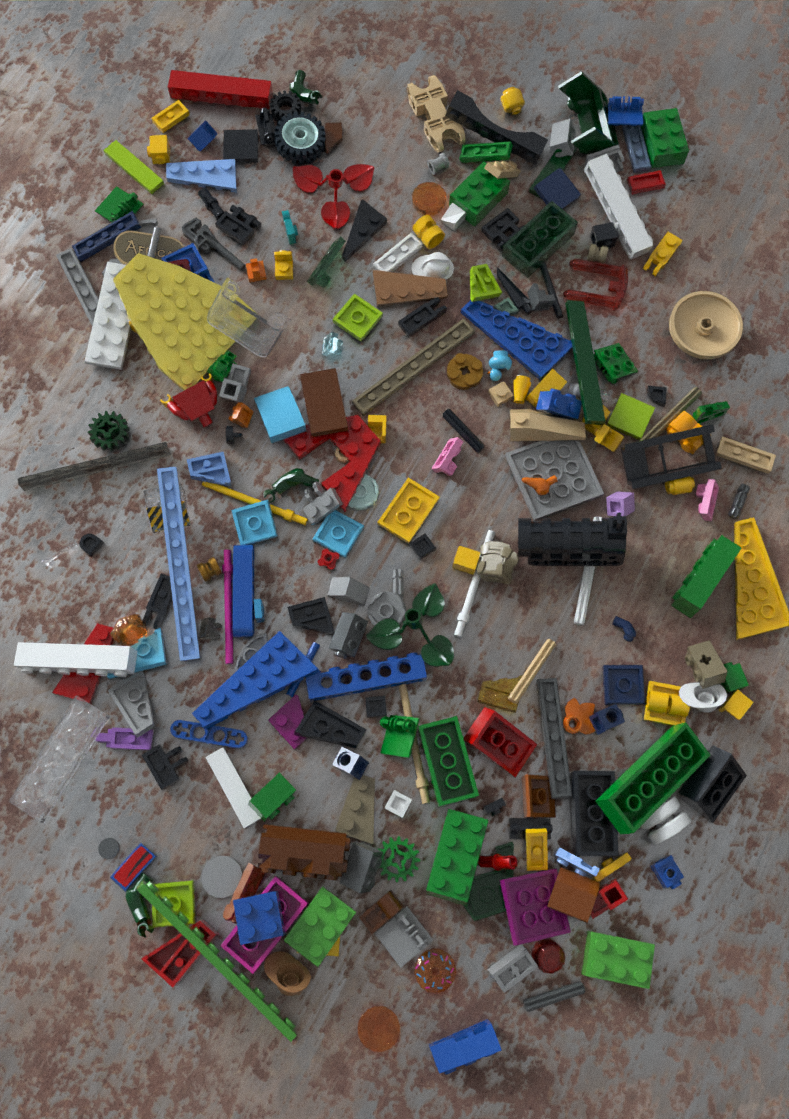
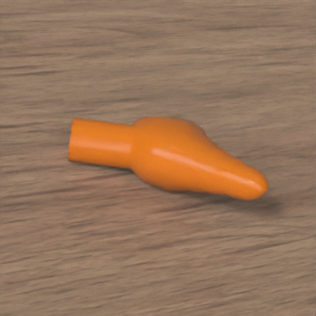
(539, 484)

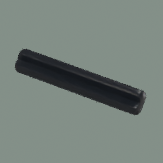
(463, 430)

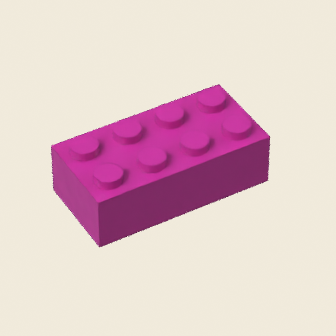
(255, 953)

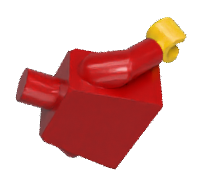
(194, 402)

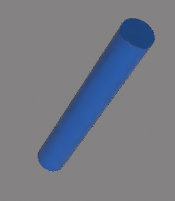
(310, 655)

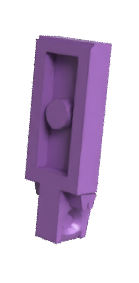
(126, 739)

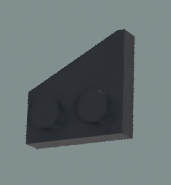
(312, 616)

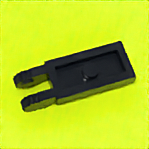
(421, 317)
(159, 601)

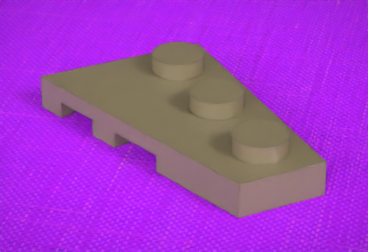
(358, 811)

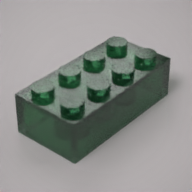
(539, 239)

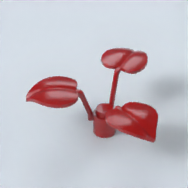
(334, 213)

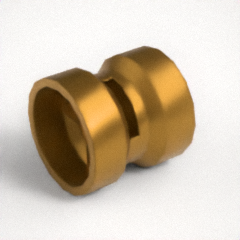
(206, 572)

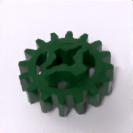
(106, 429)

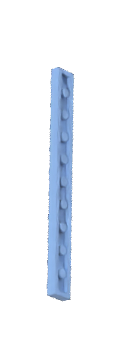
(178, 564)

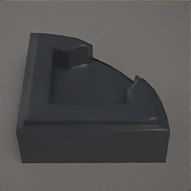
(657, 394)

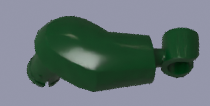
(306, 96)
(289, 479)
(138, 907)

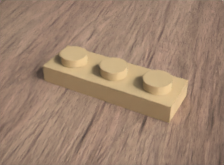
(503, 169)
(745, 455)

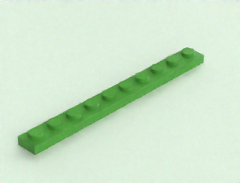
(224, 966)

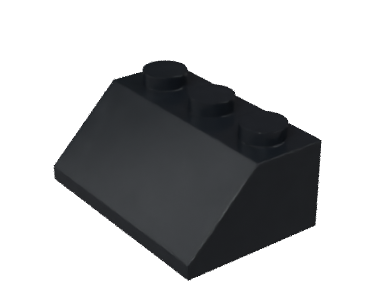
(713, 784)

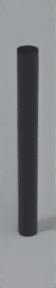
(550, 288)

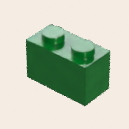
(272, 797)

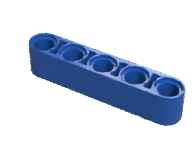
(243, 591)

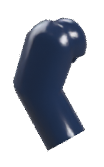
(627, 626)

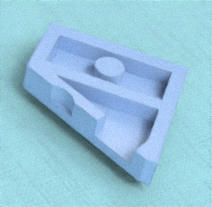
(582, 868)

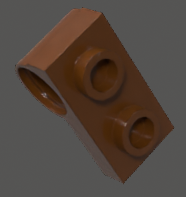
(381, 911)

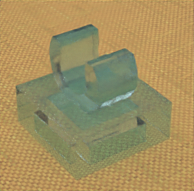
(330, 344)

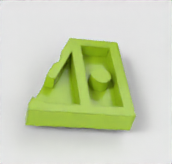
(483, 283)

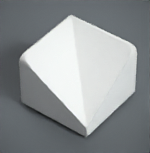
(453, 216)

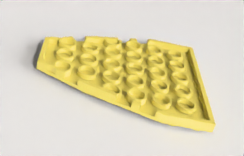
(171, 317)

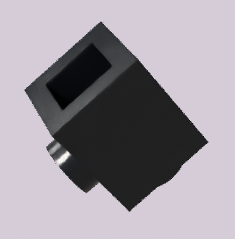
(604, 235)

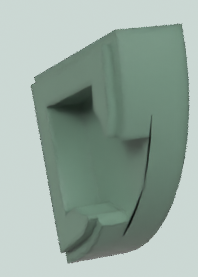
(507, 305)

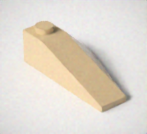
(540, 426)

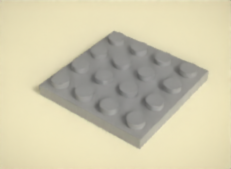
(559, 458)

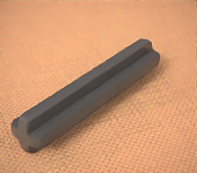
(554, 996)

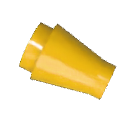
(521, 388)

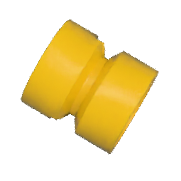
(428, 231)

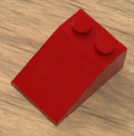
(500, 741)

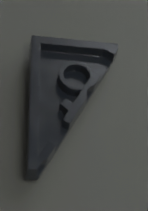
(365, 226)

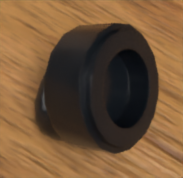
(230, 435)

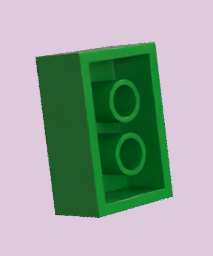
(664, 138)
(479, 194)

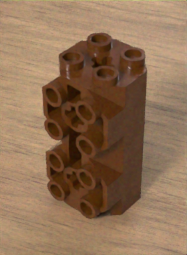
(303, 851)

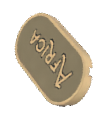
(131, 243)

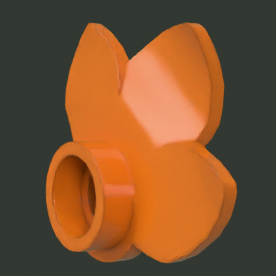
(580, 715)

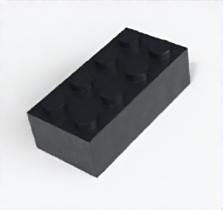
(591, 828)

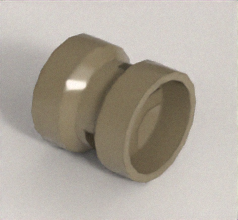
(597, 254)

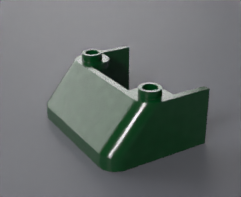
(592, 112)

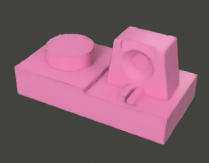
(444, 462)
(709, 494)

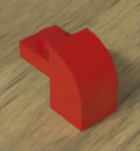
(608, 897)

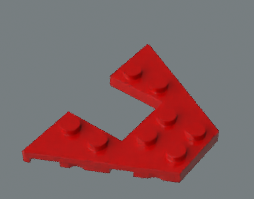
(356, 445)

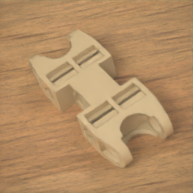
(432, 103)

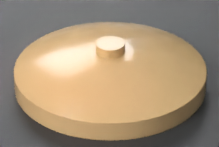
(705, 325)

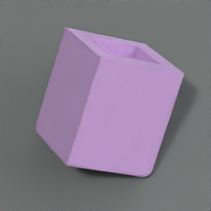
(620, 502)

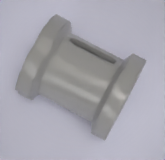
(438, 163)

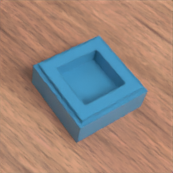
(259, 610)

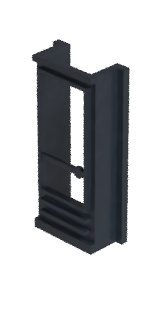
(636, 462)

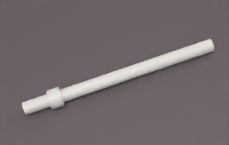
(463, 617)

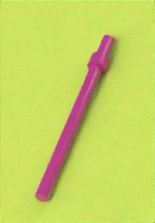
(227, 570)

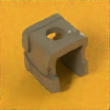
(497, 562)

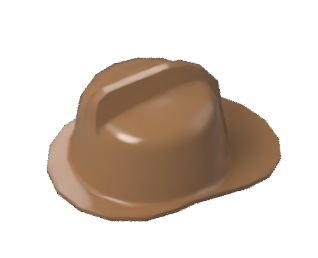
(287, 973)

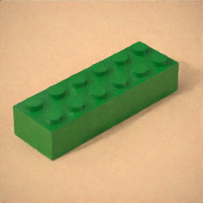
(653, 778)

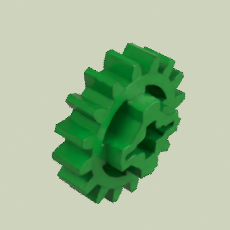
(407, 855)

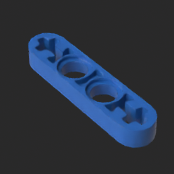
(208, 737)

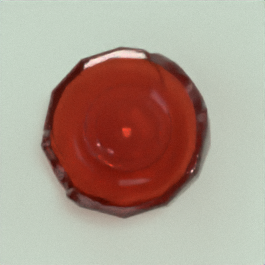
(548, 956)

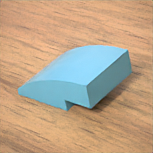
(280, 414)

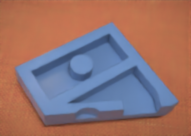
(210, 469)

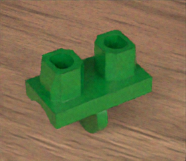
(221, 367)

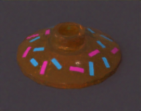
(424, 966)

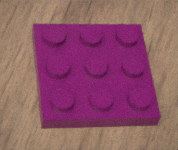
(527, 908)

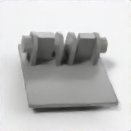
(404, 936)

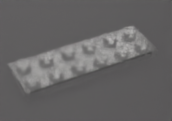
(59, 759)

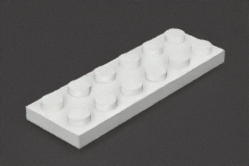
(110, 325)

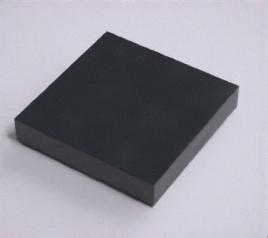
(241, 145)

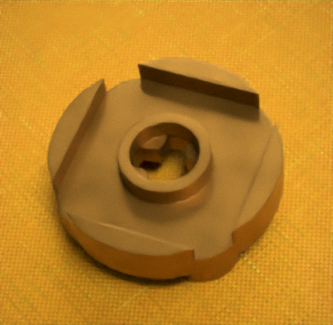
(468, 362)

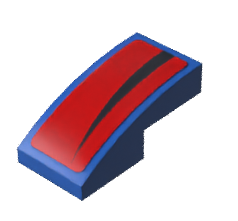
(132, 867)

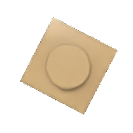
(500, 394)

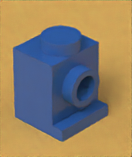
(660, 870)

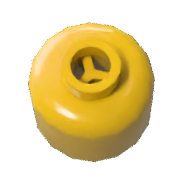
(512, 100)

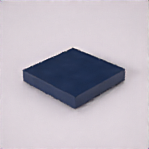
(558, 189)
(623, 685)

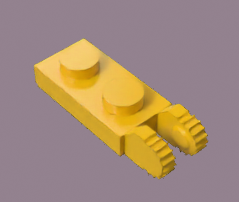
(663, 252)

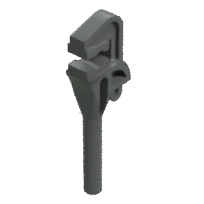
(205, 239)

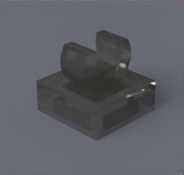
(207, 629)

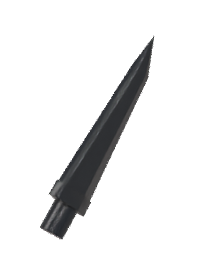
(514, 292)

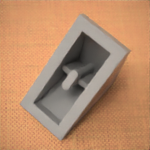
(348, 590)

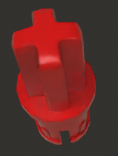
(498, 862)

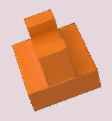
(255, 270)
(241, 415)

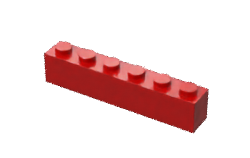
(220, 89)

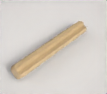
(531, 672)

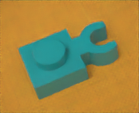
(291, 229)

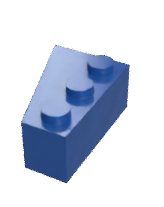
(465, 1047)

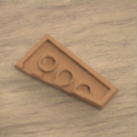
(405, 288)

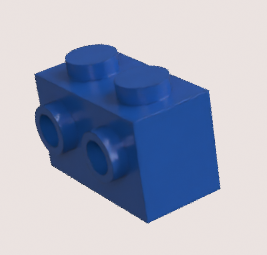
(558, 404)

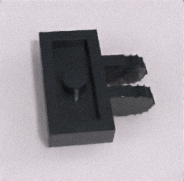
(161, 767)

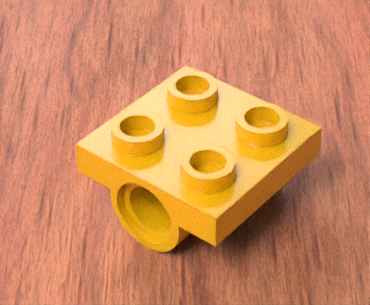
(665, 704)

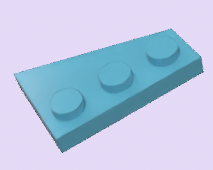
(149, 652)

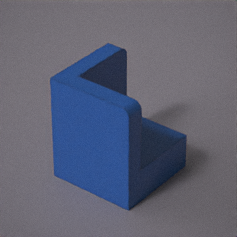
(202, 136)

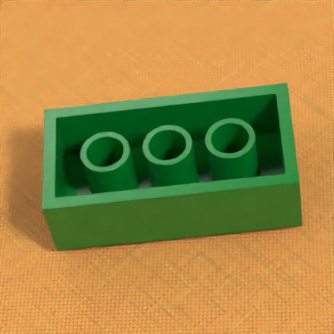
(705, 576)
(447, 761)
(457, 857)

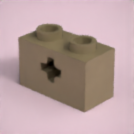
(705, 664)

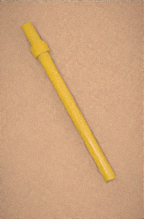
(288, 515)

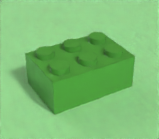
(319, 926)
(618, 959)

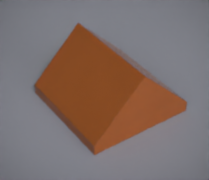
(537, 797)
(573, 895)

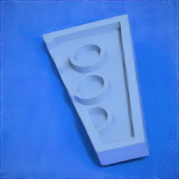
(210, 173)

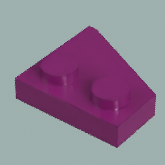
(287, 720)

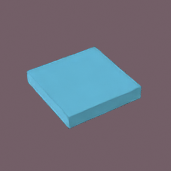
(254, 523)
(338, 533)

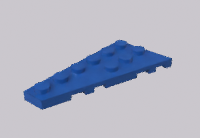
(525, 341)
(263, 675)

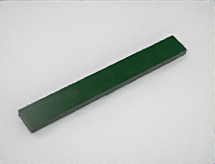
(585, 363)

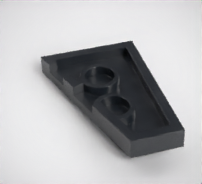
(328, 726)

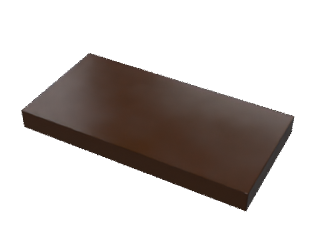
(323, 402)

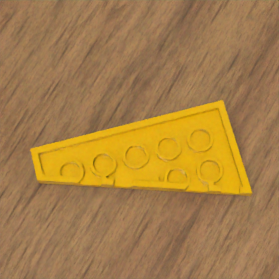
(757, 591)

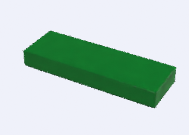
(485, 152)

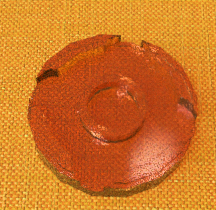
(429, 198)
(378, 1028)

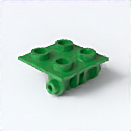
(118, 204)
(615, 362)
(399, 735)

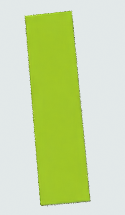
(133, 167)

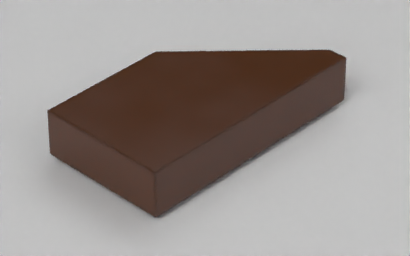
(333, 135)

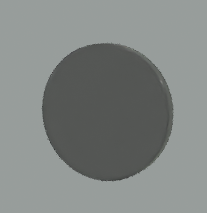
(108, 848)

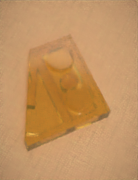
(497, 693)

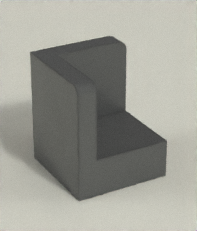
(539, 299)

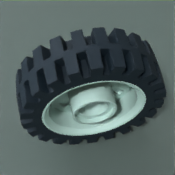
(300, 137)

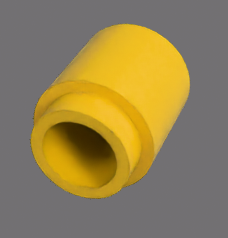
(680, 486)

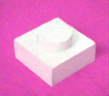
(398, 804)

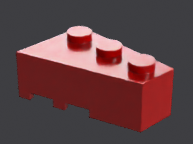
(178, 955)

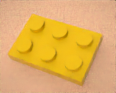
(408, 510)

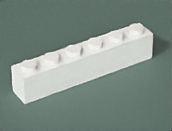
(618, 206)
(75, 658)

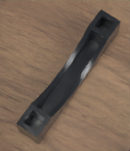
(465, 112)

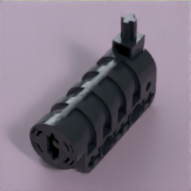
(573, 541)

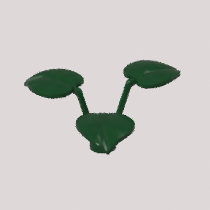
(428, 602)

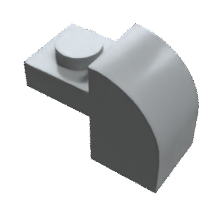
(236, 385)

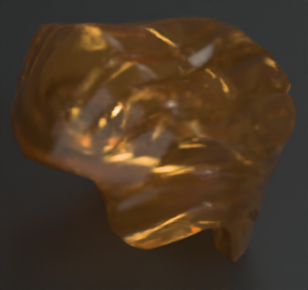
(129, 630)

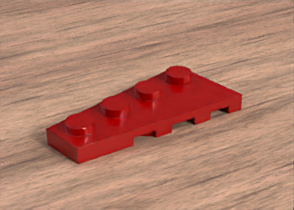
(81, 685)

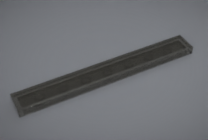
(94, 466)

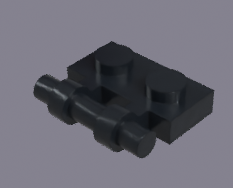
(499, 225)
(236, 228)

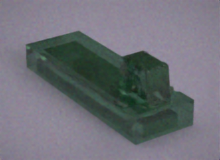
(319, 275)

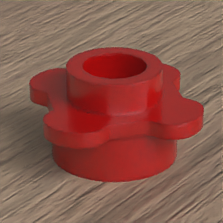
(328, 564)

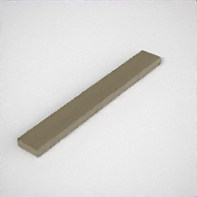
(413, 367)

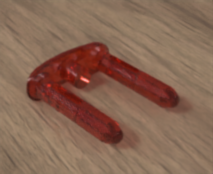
(614, 286)

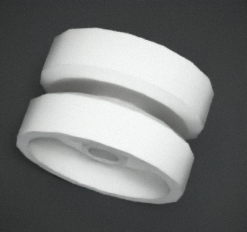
(667, 824)

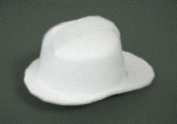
(433, 265)
(705, 699)

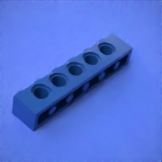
(338, 689)

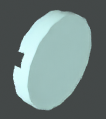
(365, 495)

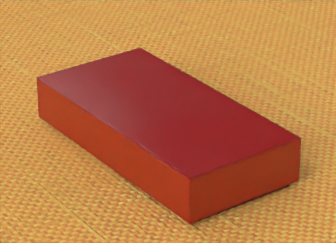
(646, 182)

